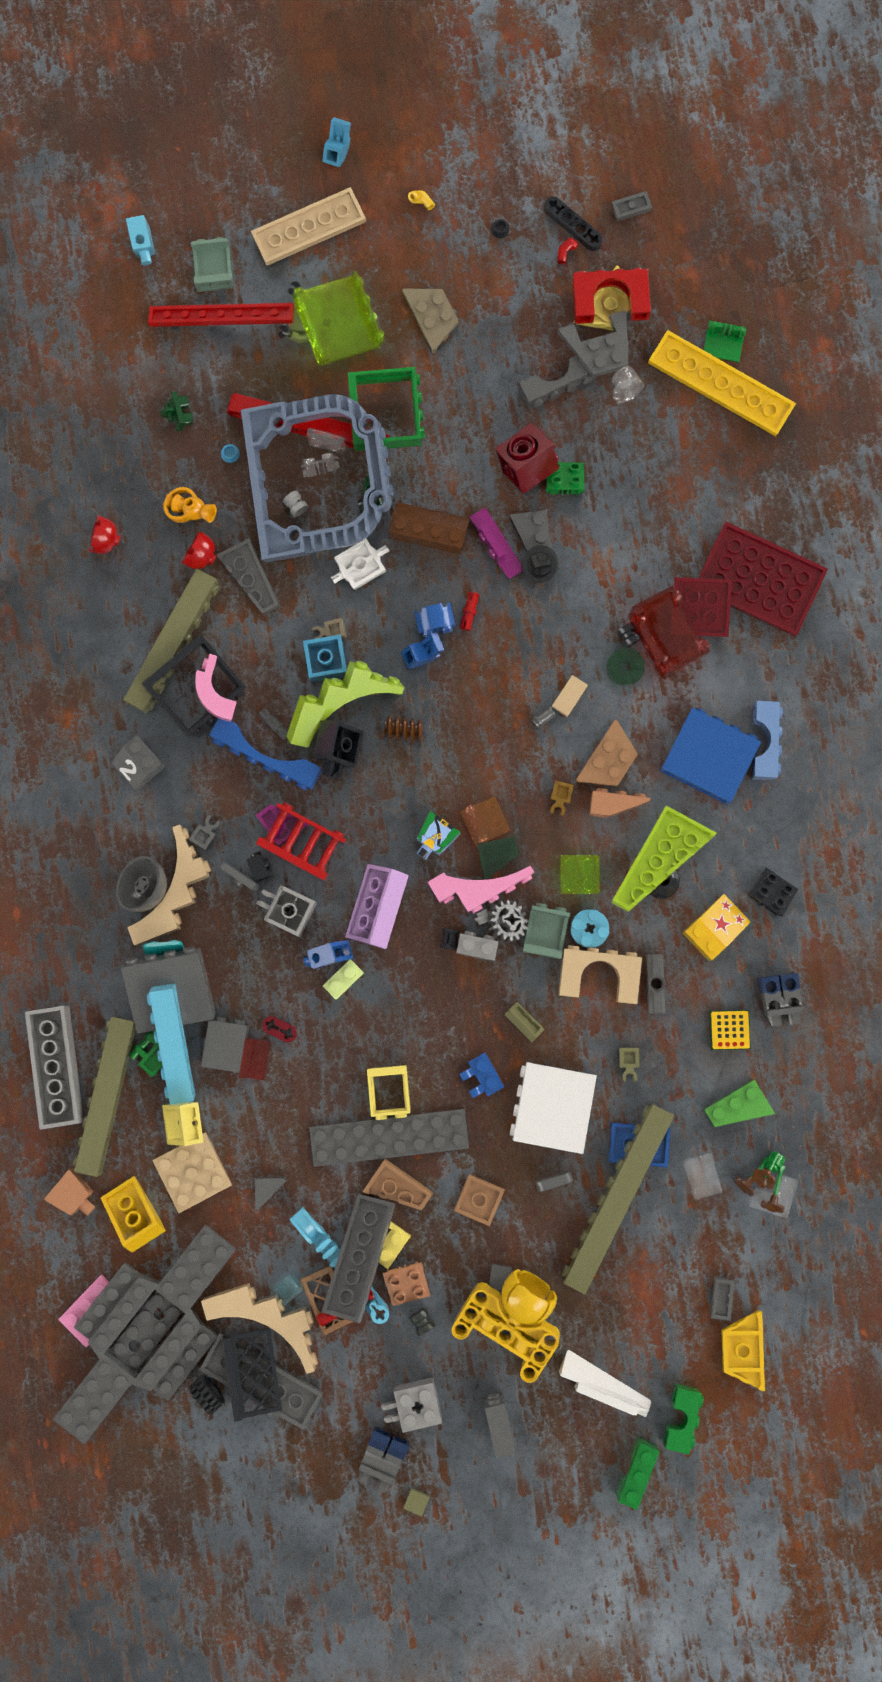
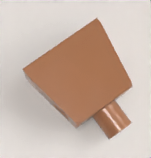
(71, 1194)

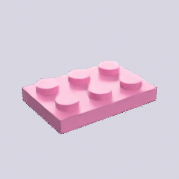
(80, 1306)

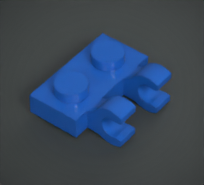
(486, 1075)

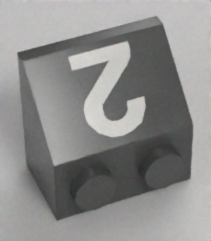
(137, 763)

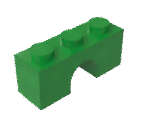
(680, 1436)
(635, 1482)

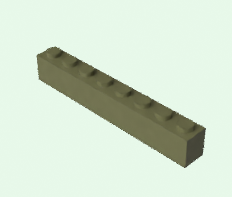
(173, 637)
(105, 1096)

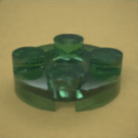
(626, 677)

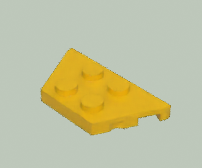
(744, 1350)

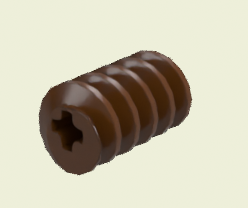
(403, 728)

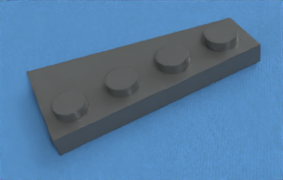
(248, 571)

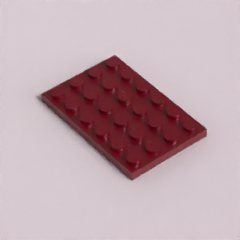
(765, 578)

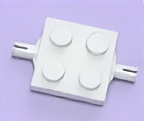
(360, 564)

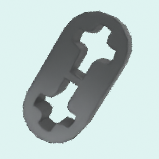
(554, 1181)

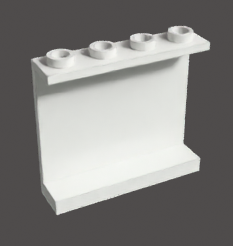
(553, 1107)

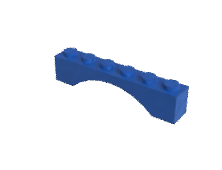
(299, 771)

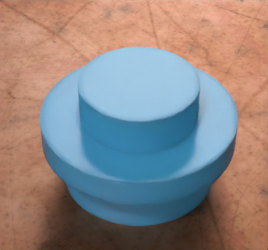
(230, 453)

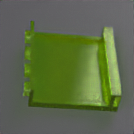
(338, 319)

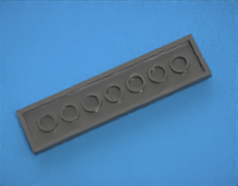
(389, 1137)

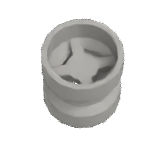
(295, 503)

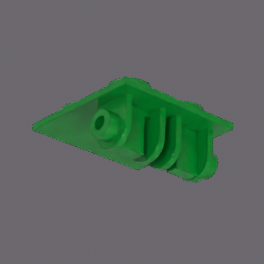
(724, 340)
(568, 477)

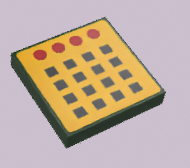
(729, 1030)

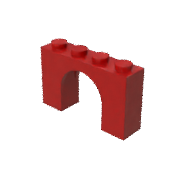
(631, 282)

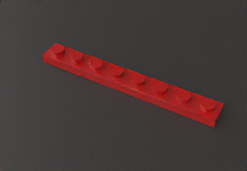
(221, 314)

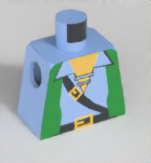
(436, 835)

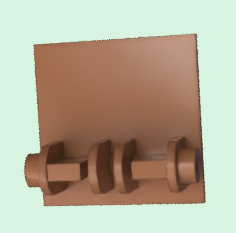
(406, 1283)

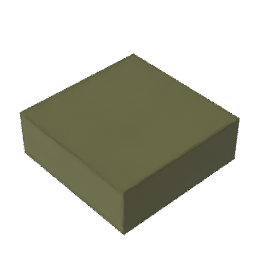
(416, 1501)

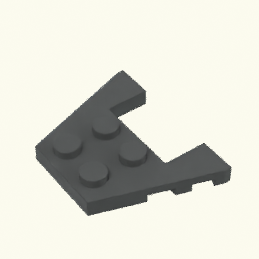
(602, 353)

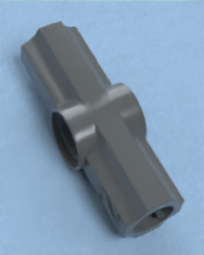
(655, 969)

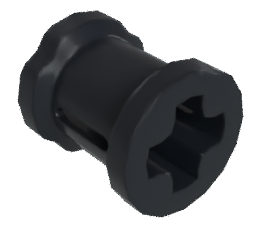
(449, 939)

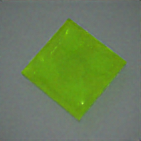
(579, 874)

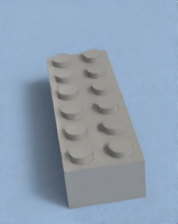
(54, 1067)

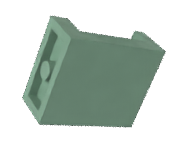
(212, 264)
(546, 931)

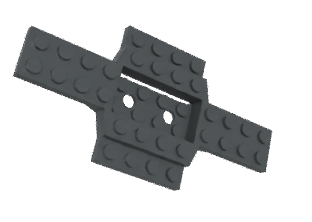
(175, 1356)

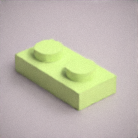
(343, 979)

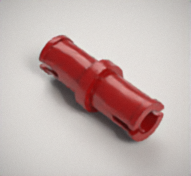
(469, 611)

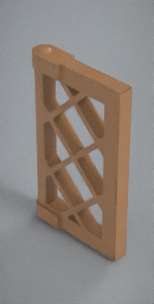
(304, 1280)

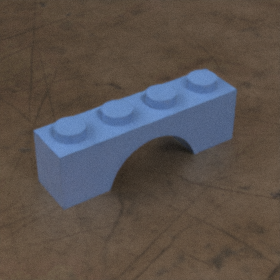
(767, 716)

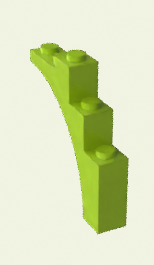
(335, 693)

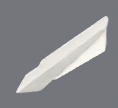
(602, 1386)

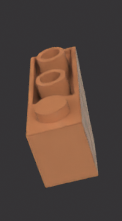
(611, 804)

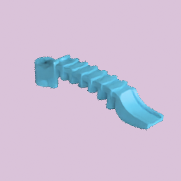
(323, 1243)

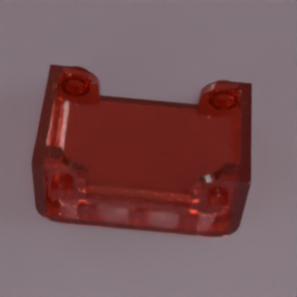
(667, 633)

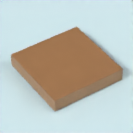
(479, 1199)

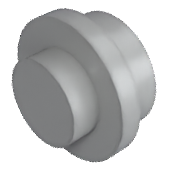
(482, 916)

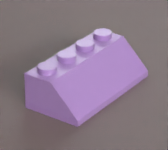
(377, 906)

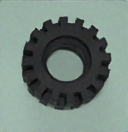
(206, 1394)

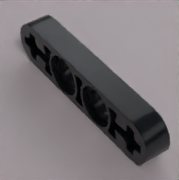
(573, 223)

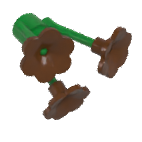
(766, 1180)

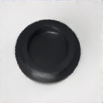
(500, 228)

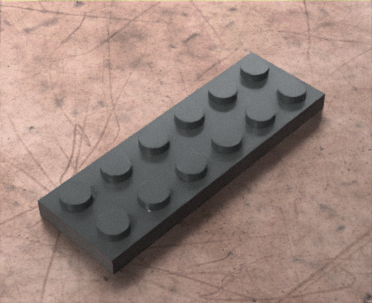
(358, 1258)
(296, 1395)

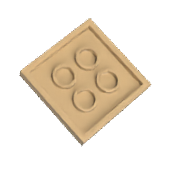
(192, 1173)

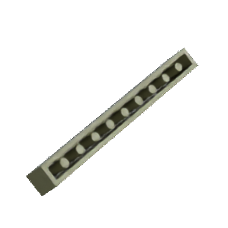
(617, 1198)

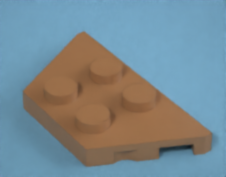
(609, 759)

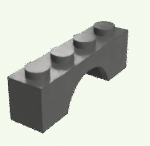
(536, 390)

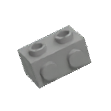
(477, 947)

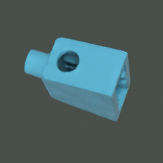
(141, 238)

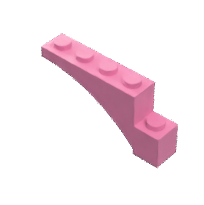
(476, 892)

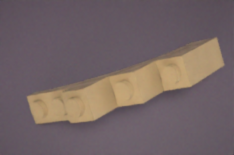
(188, 871)
(268, 1311)

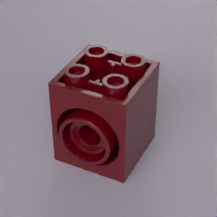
(527, 457)

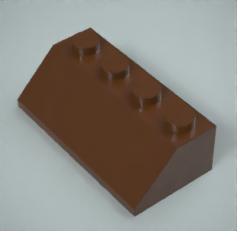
(428, 528)

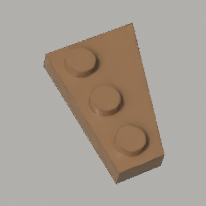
(396, 1185)

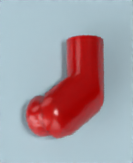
(568, 244)

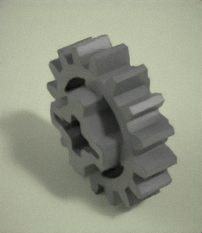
(507, 921)

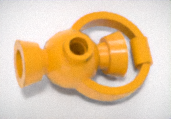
(191, 507)

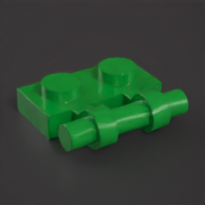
(150, 1060)

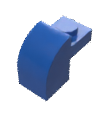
(422, 652)

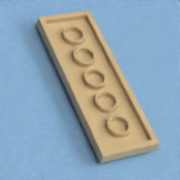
(308, 226)

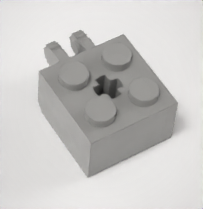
(277, 911)
(410, 1416)

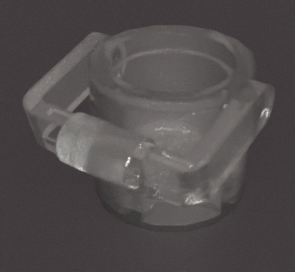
(626, 384)

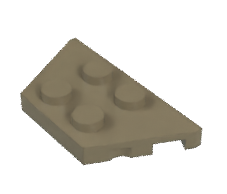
(432, 314)

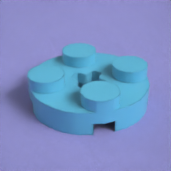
(600, 931)

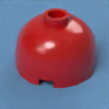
(103, 536)
(200, 552)

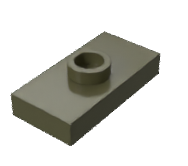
(524, 1021)

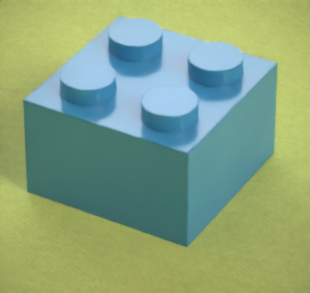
(325, 658)

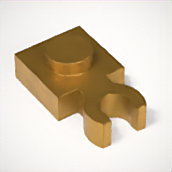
(561, 794)

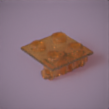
(485, 821)

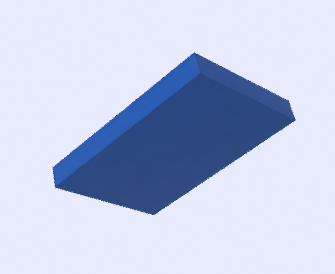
(623, 1132)

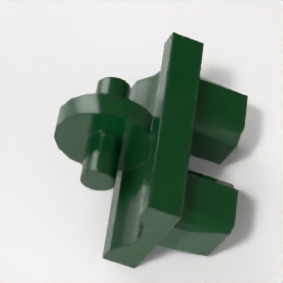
(173, 410)

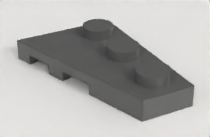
(533, 531)

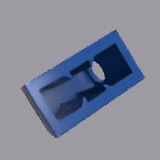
(328, 954)

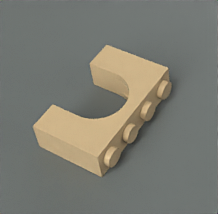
(626, 967)

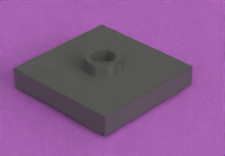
(239, 878)

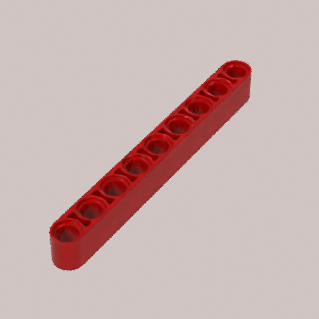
(239, 402)

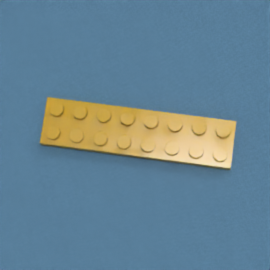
(721, 383)

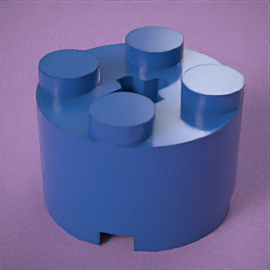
(435, 619)

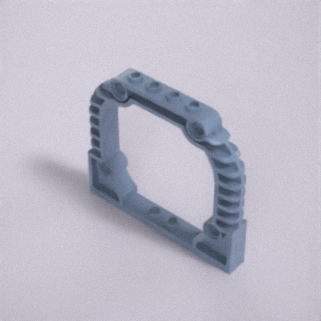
(259, 430)

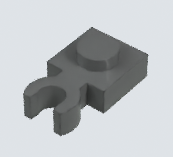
(203, 835)

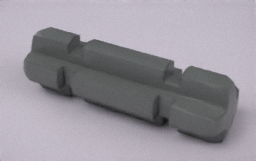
(273, 723)

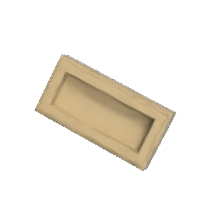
(569, 696)

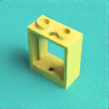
(383, 1071)
(184, 1132)

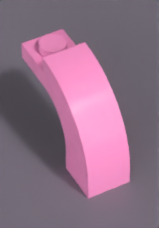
(211, 701)

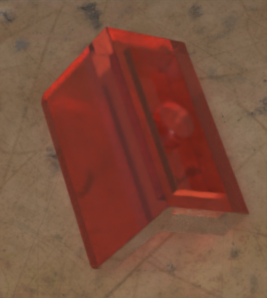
(254, 1059)

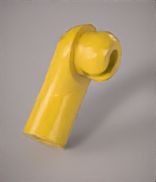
(421, 197)

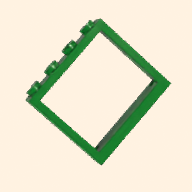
(387, 376)

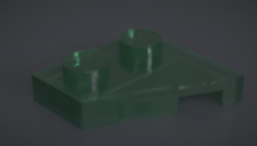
(496, 854)

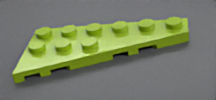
(665, 850)

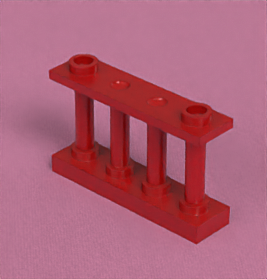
(285, 851)

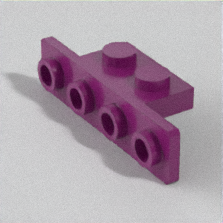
(496, 543)

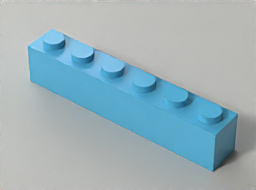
(172, 1043)

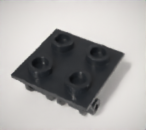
(773, 892)

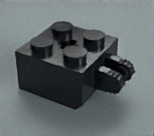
(338, 747)

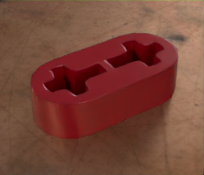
(282, 1025)

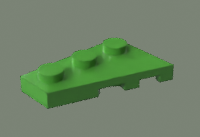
(740, 1105)

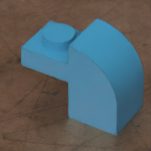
(338, 142)

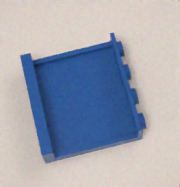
(710, 756)

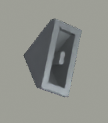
(266, 1187)

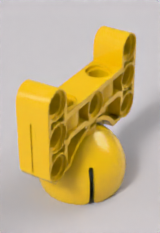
(518, 1310)

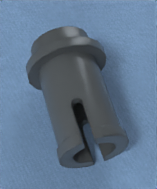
(543, 717)

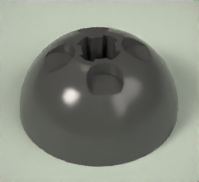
(141, 885)

